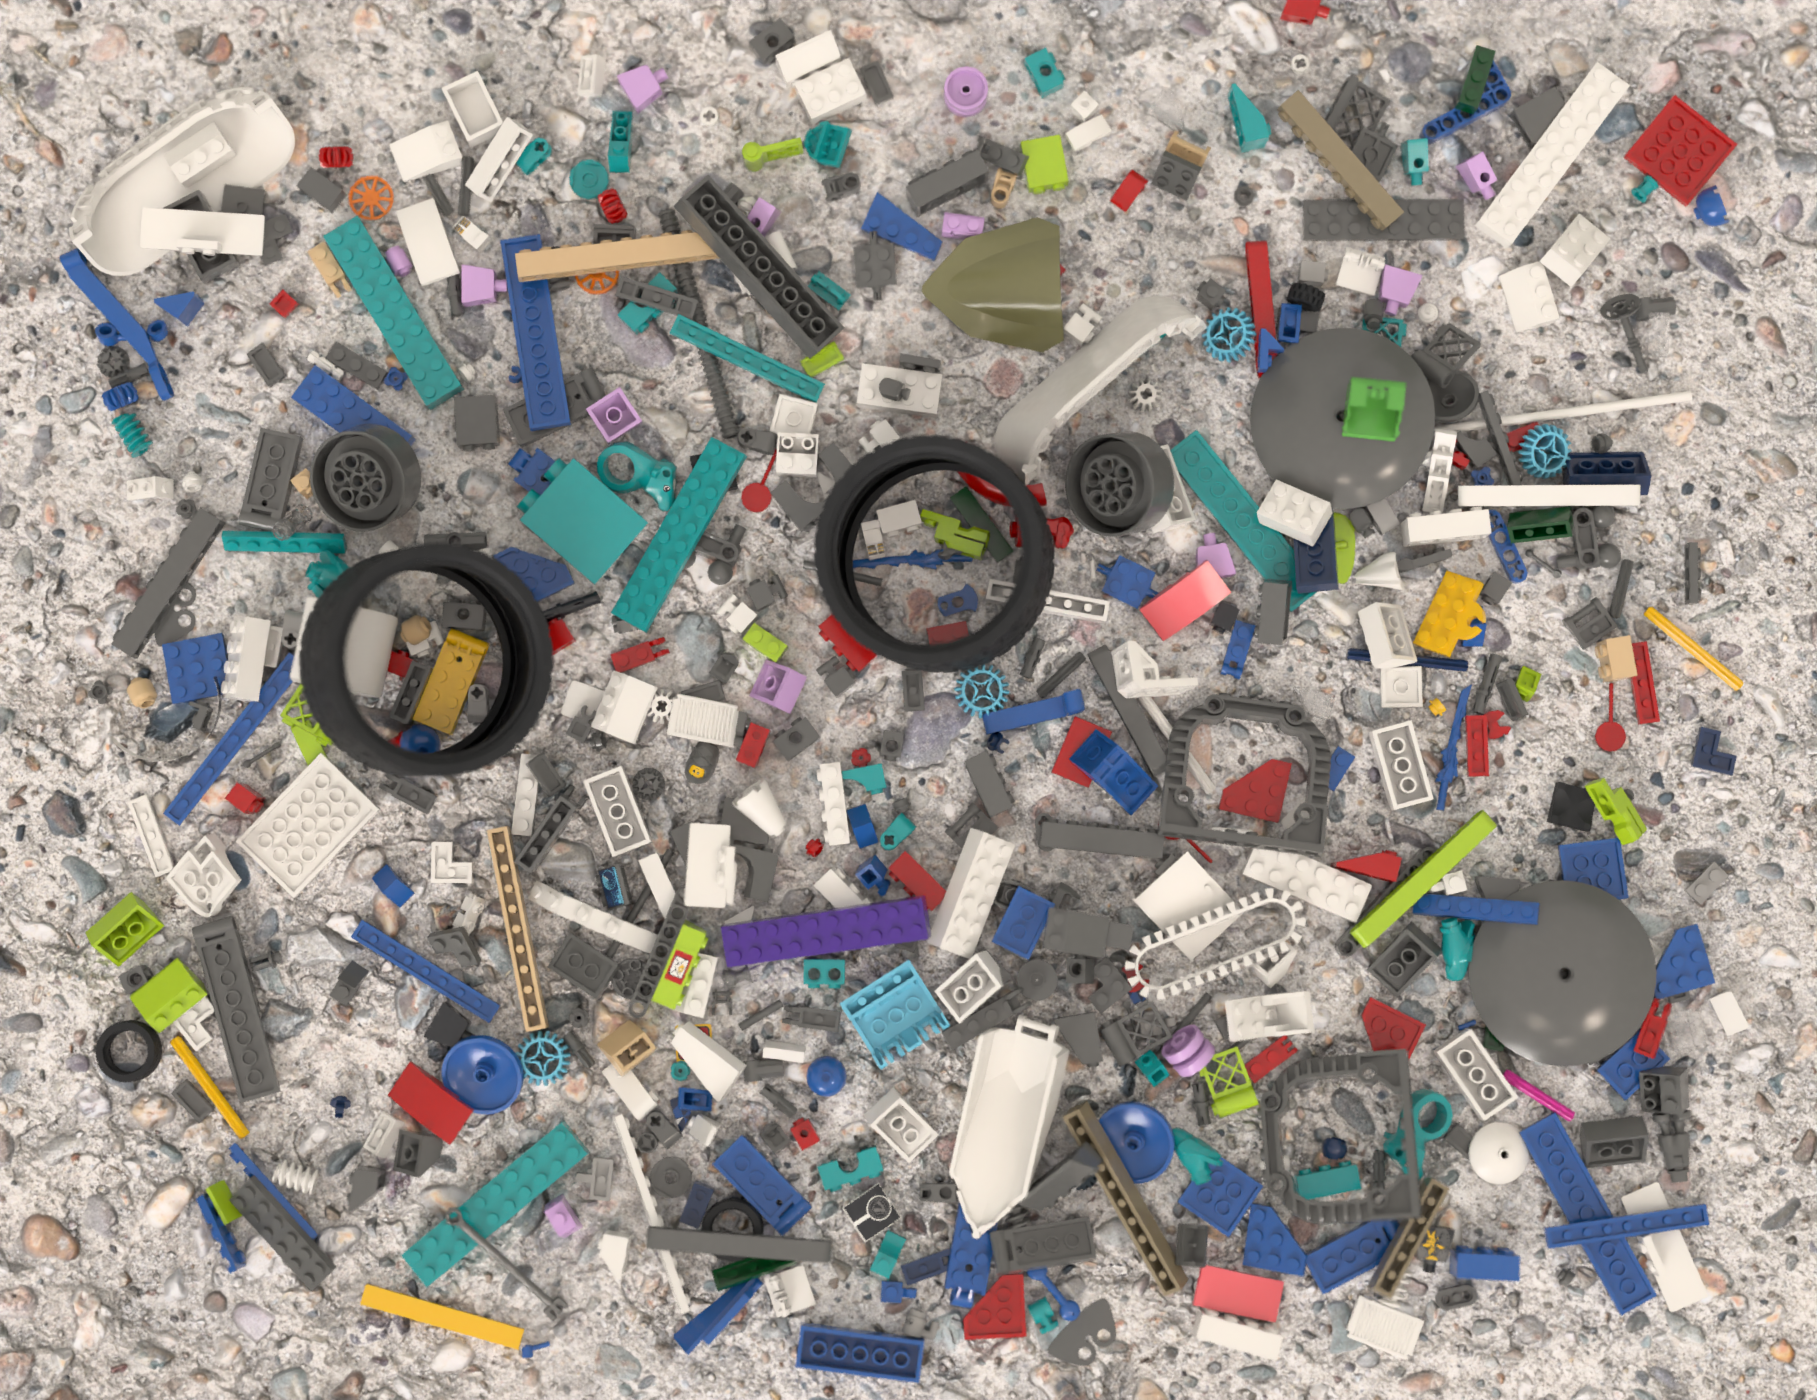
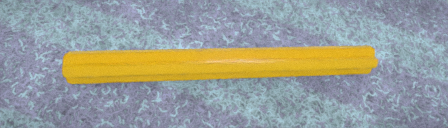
(1693, 648)
(209, 1087)

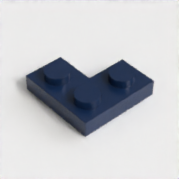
(1707, 756)

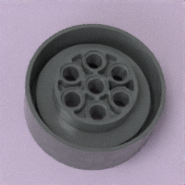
(394, 467)
(1148, 477)

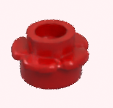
(861, 752)
(814, 847)

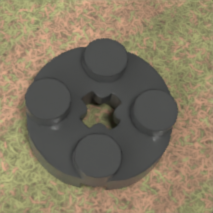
(682, 1173)

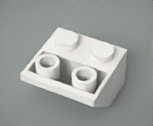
(797, 455)

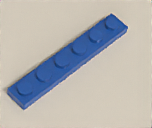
(1477, 909)
(251, 1169)

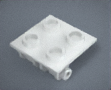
(1360, 271)
(790, 1291)

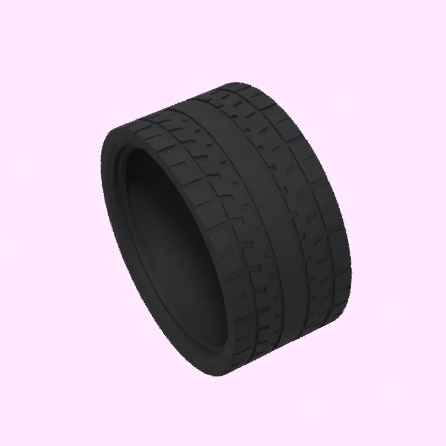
(855, 496)
(523, 641)

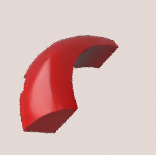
(994, 495)

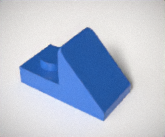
(1289, 323)
(1266, 345)

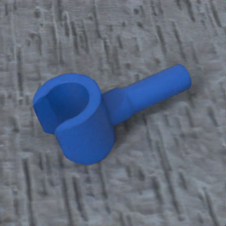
(527, 1350)

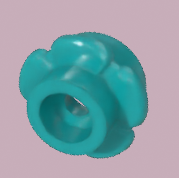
(685, 1070)

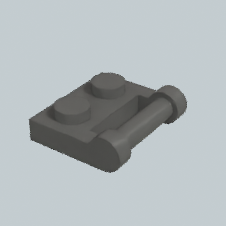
(1593, 629)
(983, 824)

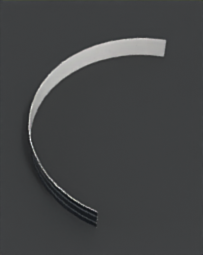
(149, 759)

